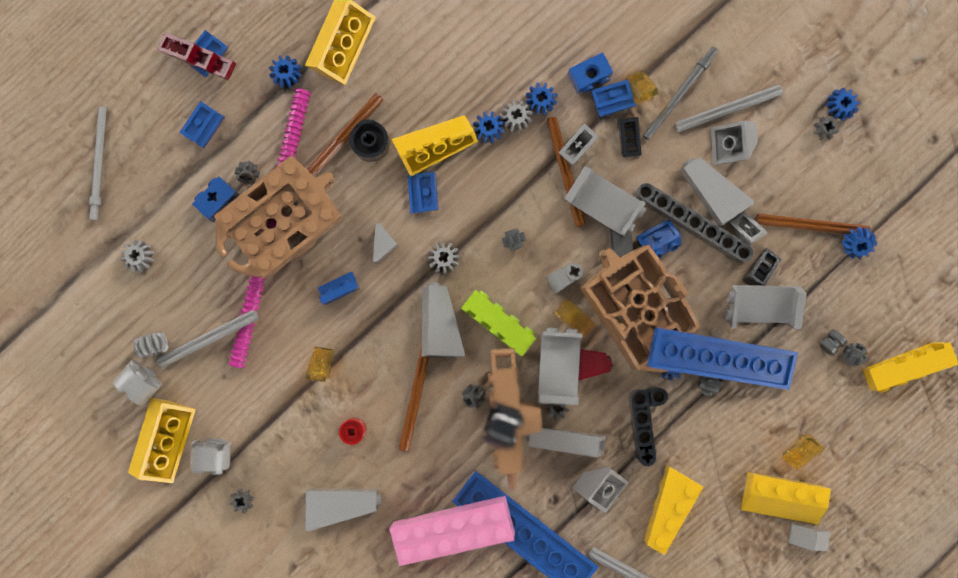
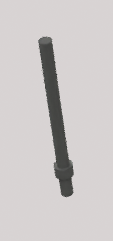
(702, 65)

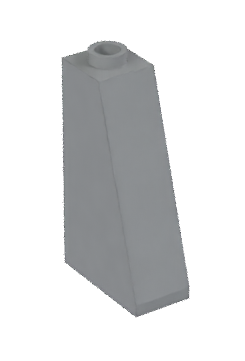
(716, 193)
(439, 324)
(568, 441)
(337, 505)

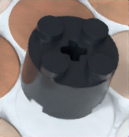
(360, 136)
(502, 425)

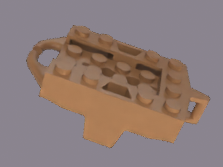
(273, 247)
(645, 277)
(507, 392)

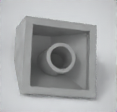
(733, 142)
(601, 487)

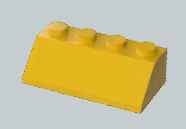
(340, 40)
(161, 441)
(785, 498)

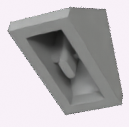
(578, 144)
(747, 228)
(383, 244)
(809, 537)

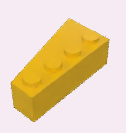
(434, 143)
(910, 366)
(672, 506)

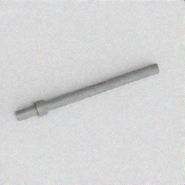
(95, 199)

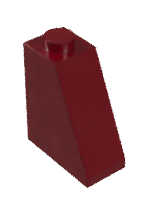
(593, 364)

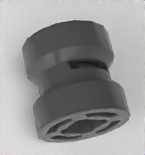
(832, 342)

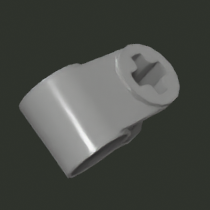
(561, 278)

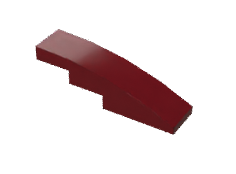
(196, 56)

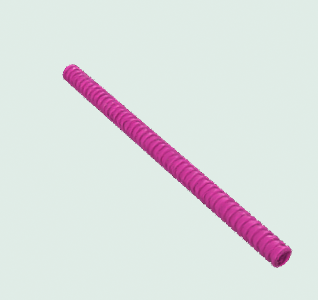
(256, 283)

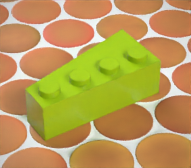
(498, 323)

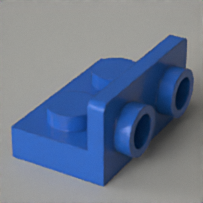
(661, 238)
(338, 288)

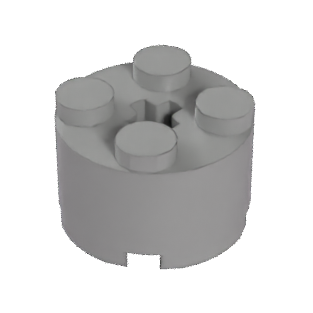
(137, 382)
(210, 456)

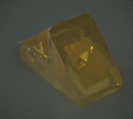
(641, 87)
(574, 317)
(320, 364)
(803, 451)

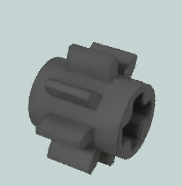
(830, 126)
(247, 172)
(514, 239)
(855, 354)
(708, 385)
(473, 396)
(559, 413)
(247, 500)

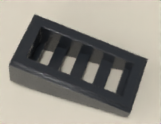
(635, 122)
(753, 277)

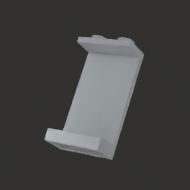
(605, 202)
(766, 305)
(559, 366)

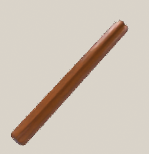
(344, 135)
(564, 166)
(807, 224)
(414, 402)

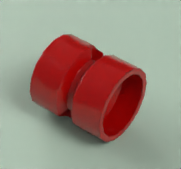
(352, 431)

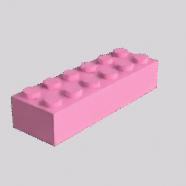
(452, 531)

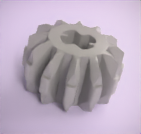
(523, 117)
(132, 251)
(436, 257)
(150, 345)

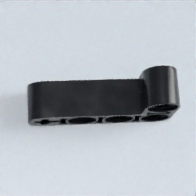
(646, 426)

